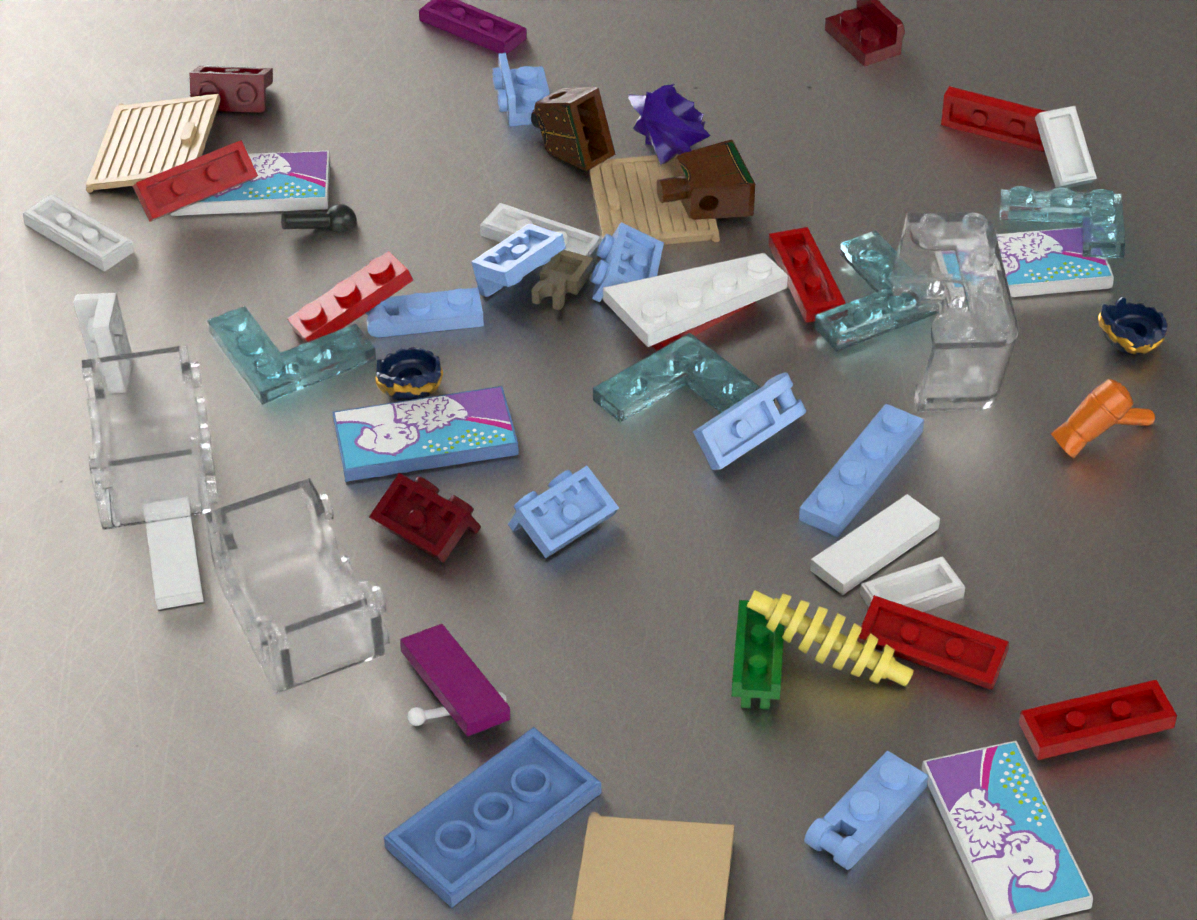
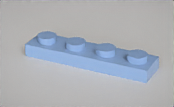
(861, 470)

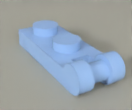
(426, 313)
(749, 422)
(867, 810)

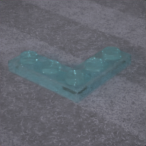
(1096, 211)
(873, 314)
(667, 370)
(280, 374)

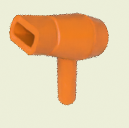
(1098, 412)

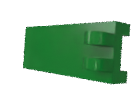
(756, 658)

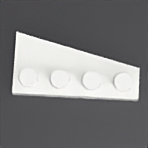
(687, 298)

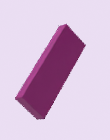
(473, 25)
(455, 679)

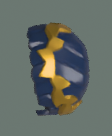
(1132, 326)
(409, 374)

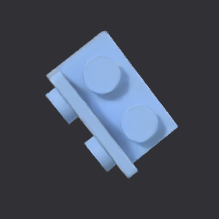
(518, 90)
(515, 258)
(625, 258)
(564, 511)

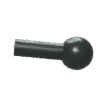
(337, 219)

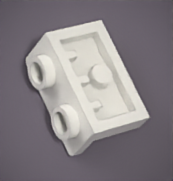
(101, 324)

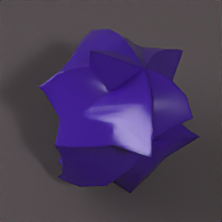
(668, 122)

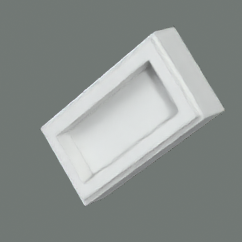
(1065, 147)
(918, 586)

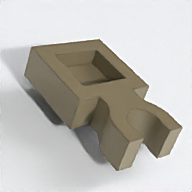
(563, 274)

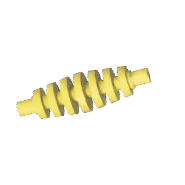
(830, 638)

